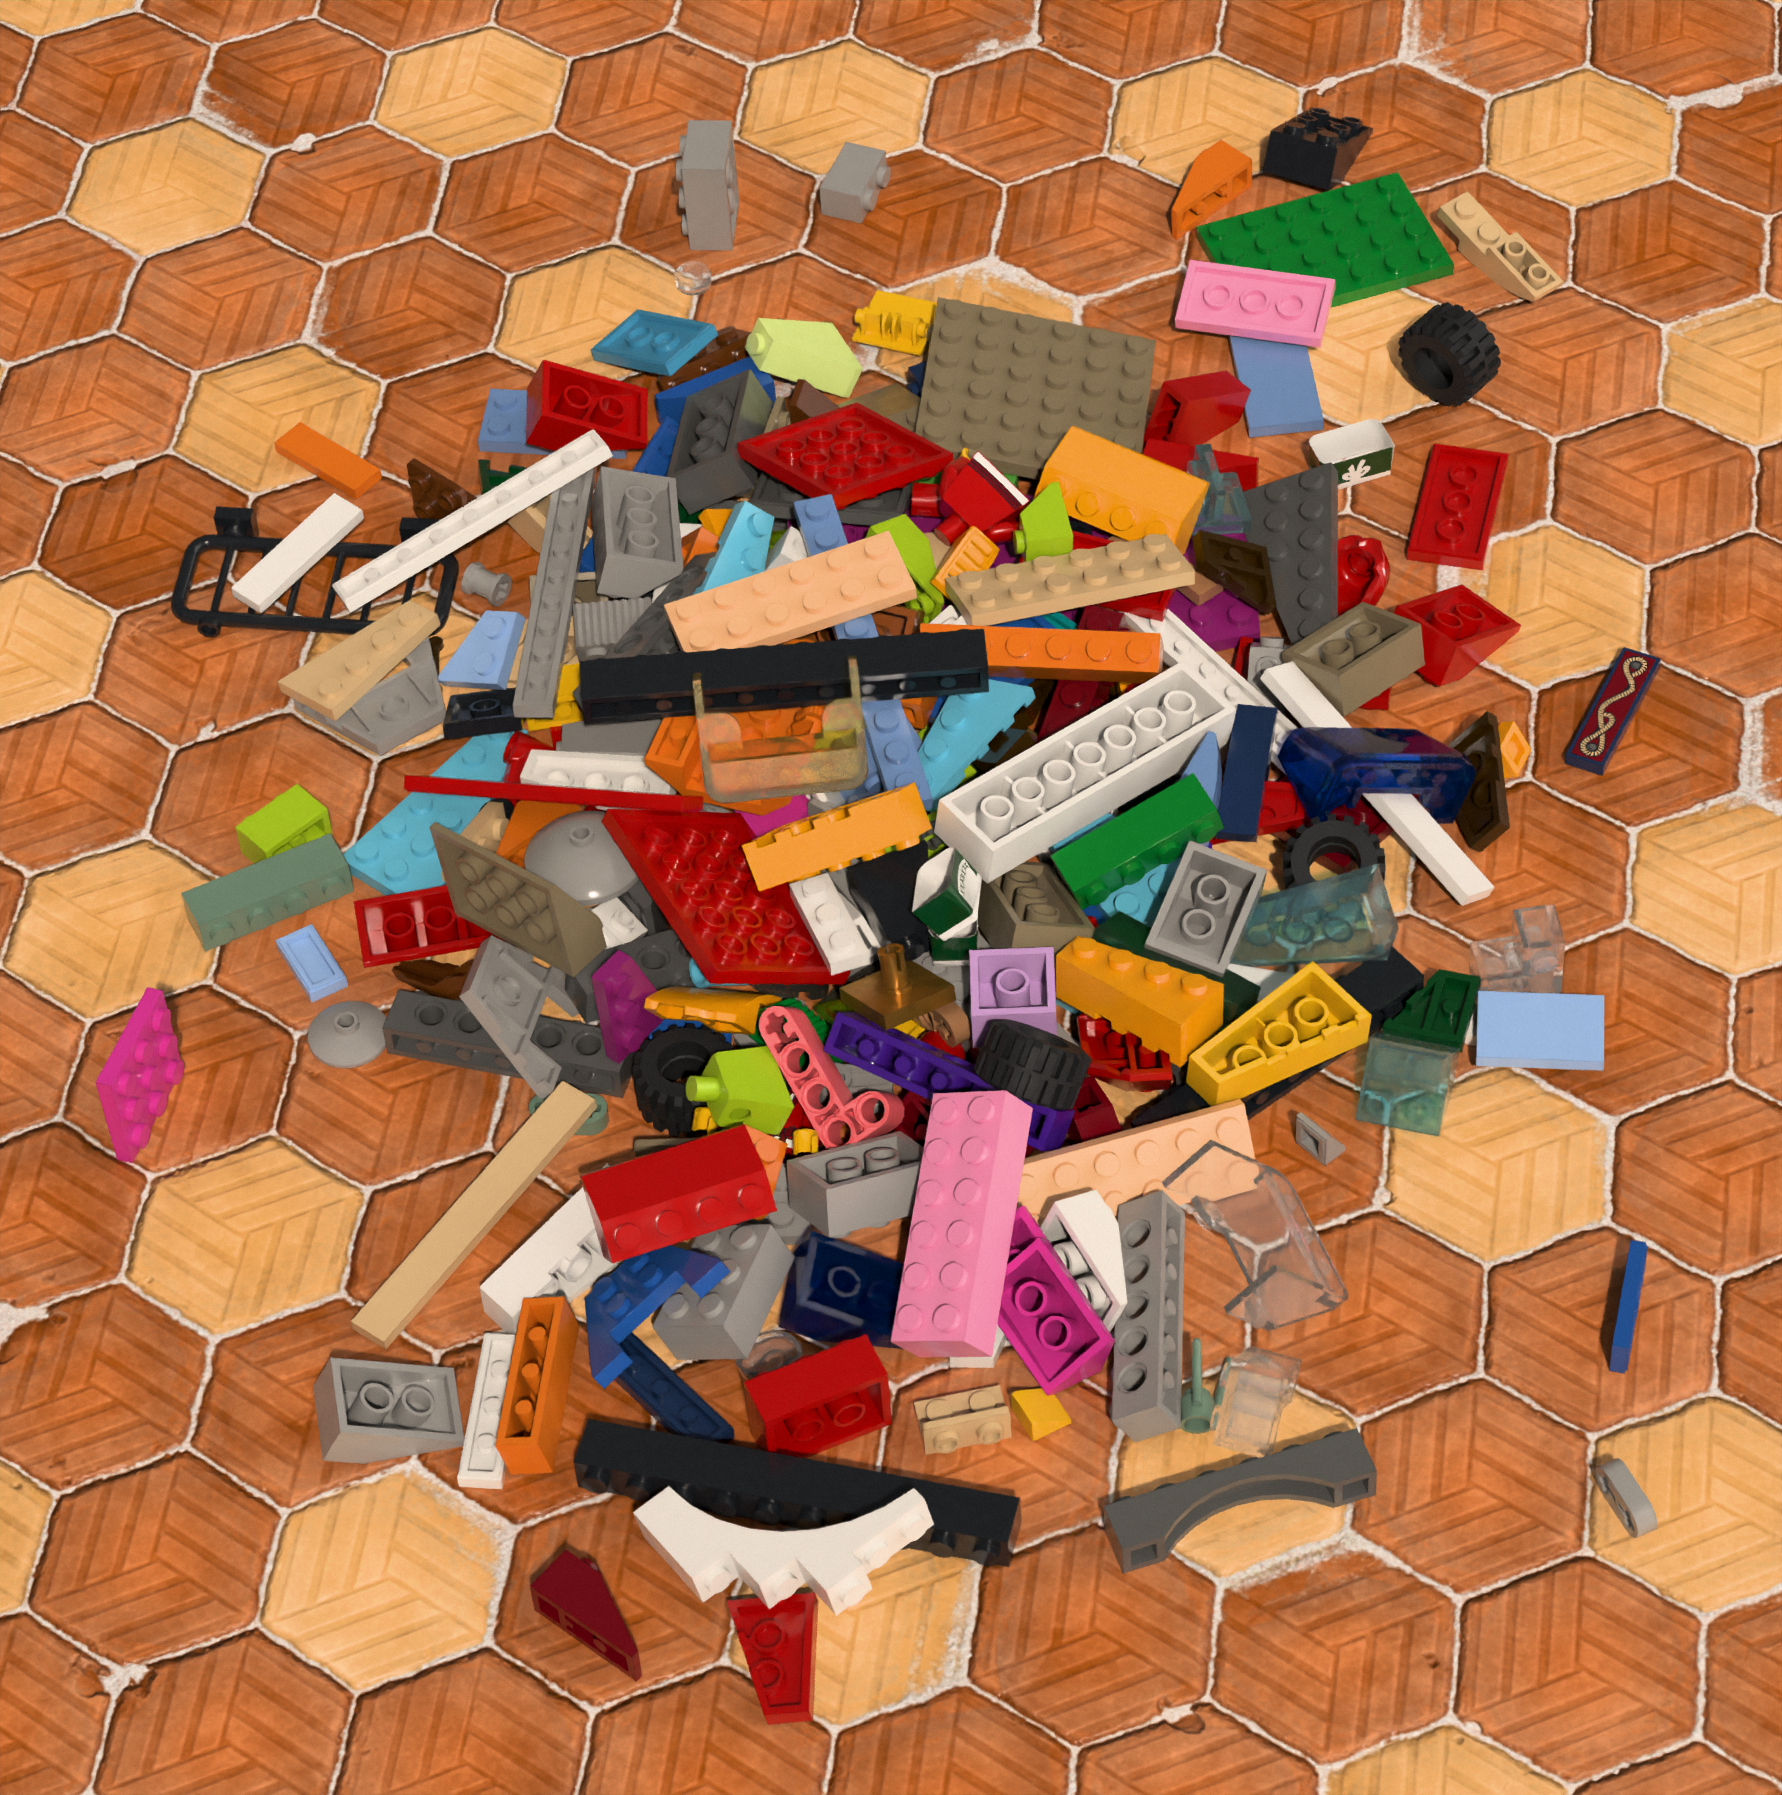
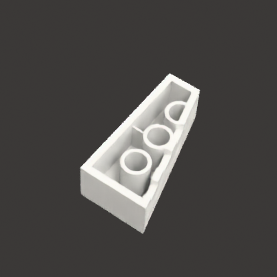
(553, 1262)

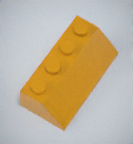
(1123, 489)

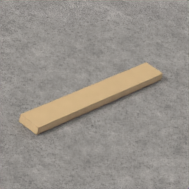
(473, 1215)

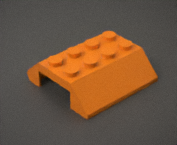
(677, 753)

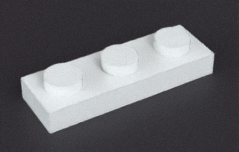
(829, 924)

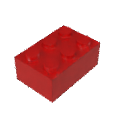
(819, 1400)

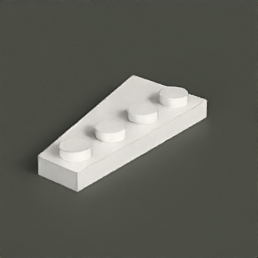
(593, 771)

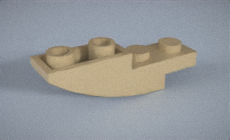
(1499, 256)

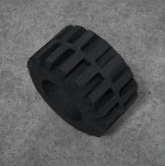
(1449, 354)
(1326, 838)
(665, 1060)
(1032, 1064)

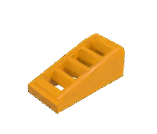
(968, 553)

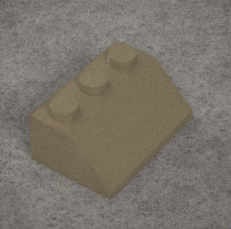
(1359, 655)

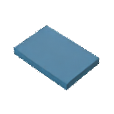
(654, 342)

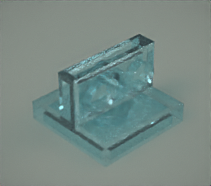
(1224, 504)

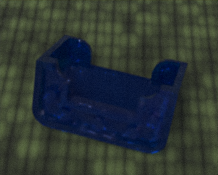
(1341, 763)

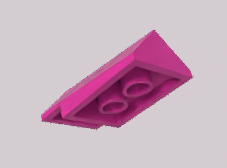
(1048, 1312)

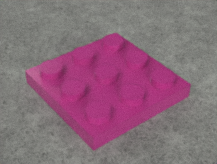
(140, 1075)

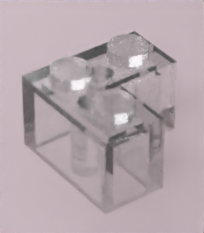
(1527, 959)
(1255, 1393)

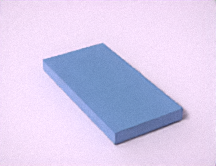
(1280, 384)

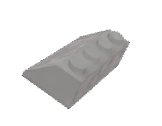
(635, 532)

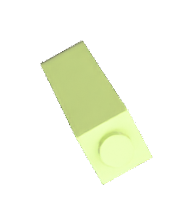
(804, 352)

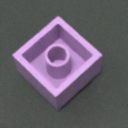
(1012, 986)

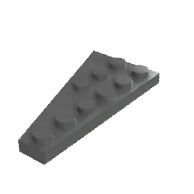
(1300, 529)

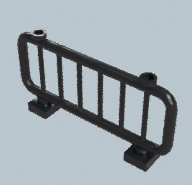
(239, 532)

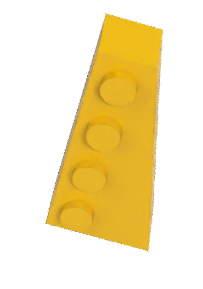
(1279, 1037)

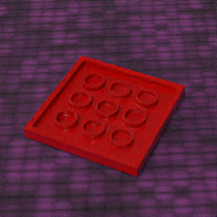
(845, 455)

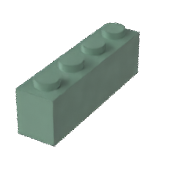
(267, 892)

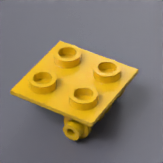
(895, 322)

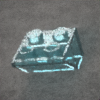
(1407, 1083)

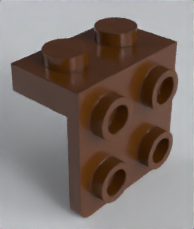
(435, 494)

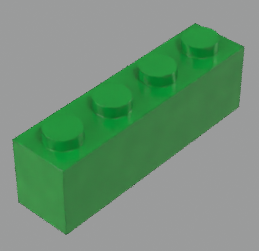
(1137, 842)

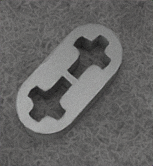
(1626, 1498)

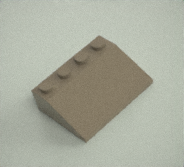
(517, 904)

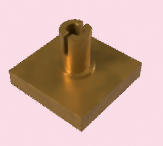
(897, 991)

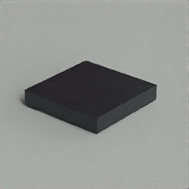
(481, 714)

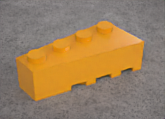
(837, 837)
(1140, 996)

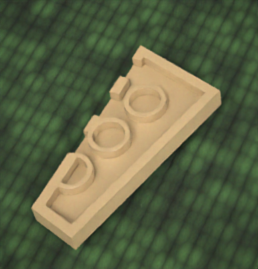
(358, 663)

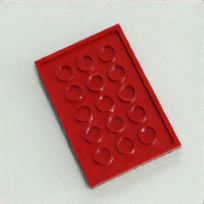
(711, 900)

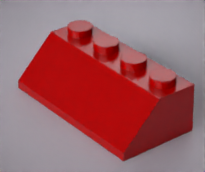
(413, 927)
(677, 1193)

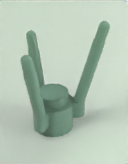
(1197, 1403)

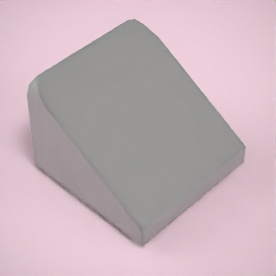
(1317, 1140)

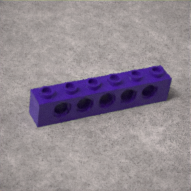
(928, 1070)

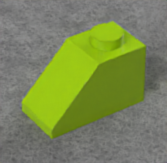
(1044, 526)

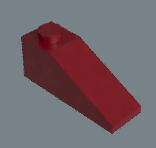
(579, 1603)

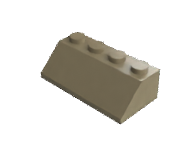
(1030, 910)

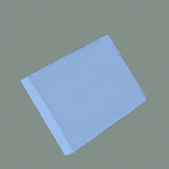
(1540, 1030)

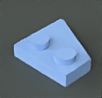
(486, 653)

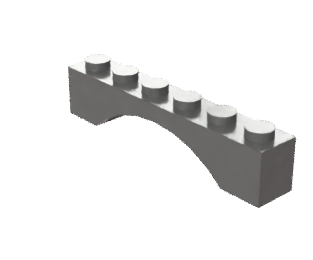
(1322, 1472)

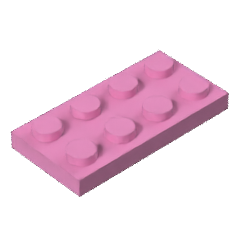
(1255, 303)

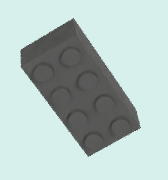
(707, 439)

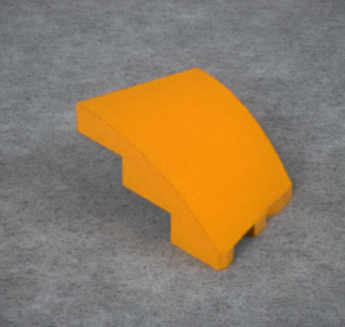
(717, 1009)

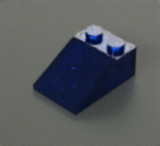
(840, 1292)

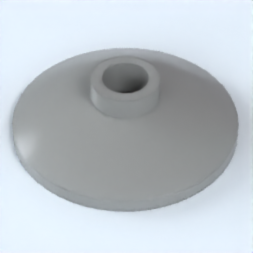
(347, 1034)

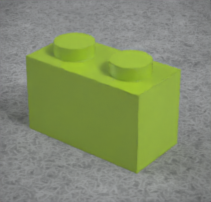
(283, 825)

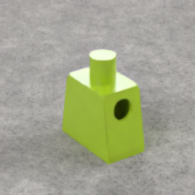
(743, 1089)

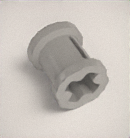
(486, 584)

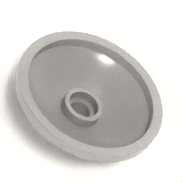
(580, 858)

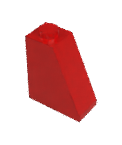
(1197, 408)

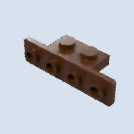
(720, 352)

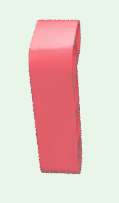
(823, 1073)

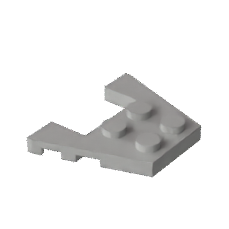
(394, 707)
(507, 998)

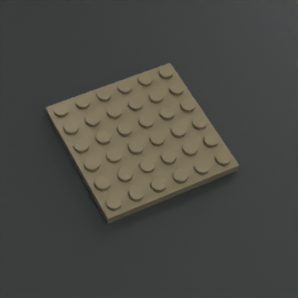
(1023, 380)

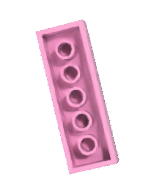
(962, 1224)

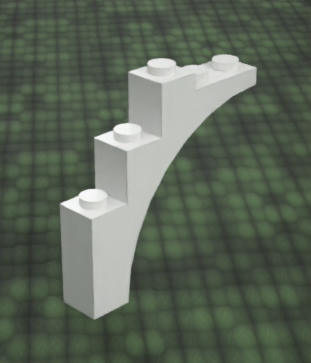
(776, 1563)

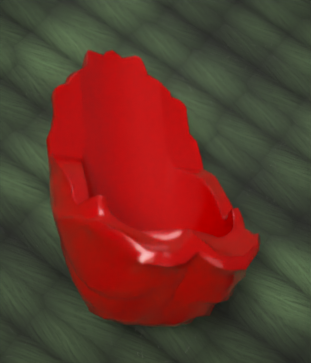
(1361, 572)

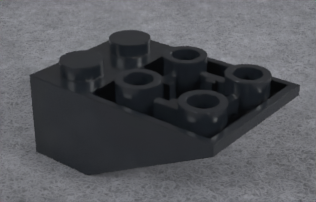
(1315, 148)

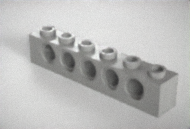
(1151, 1325)

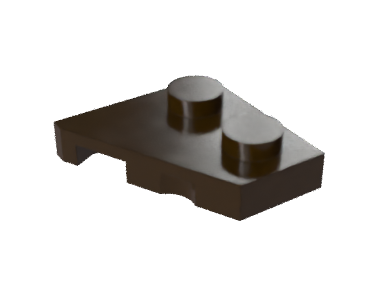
(1237, 567)

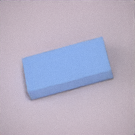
(311, 963)

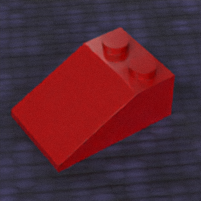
(572, 402)
(1457, 632)

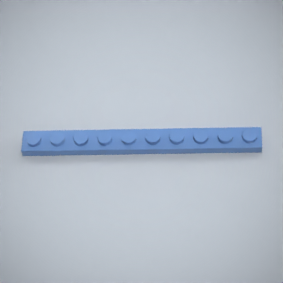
(882, 719)

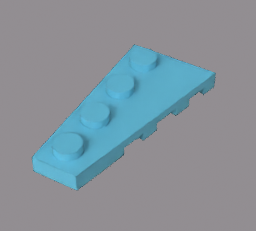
(741, 548)
(964, 732)

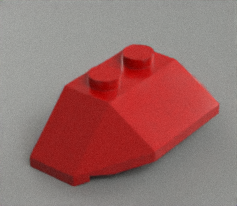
(1122, 1058)

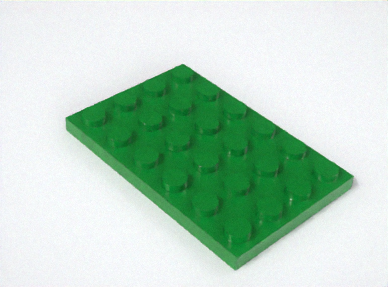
(1358, 234)

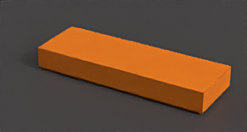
(328, 460)

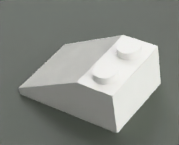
(1090, 1247)

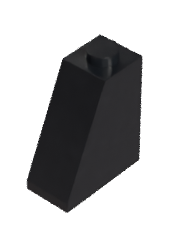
(886, 895)

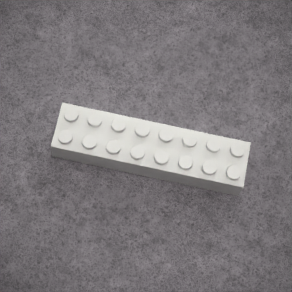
(1082, 771)

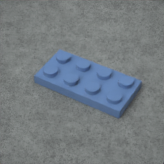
(505, 425)

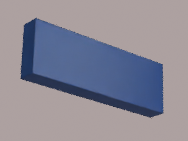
(1628, 1307)

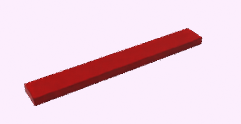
(554, 793)

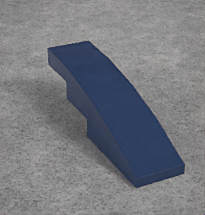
(1247, 772)

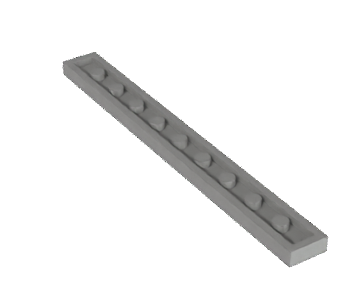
(553, 598)

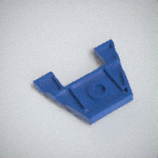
(633, 1294)

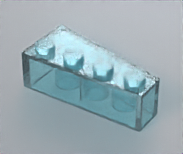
(1322, 923)

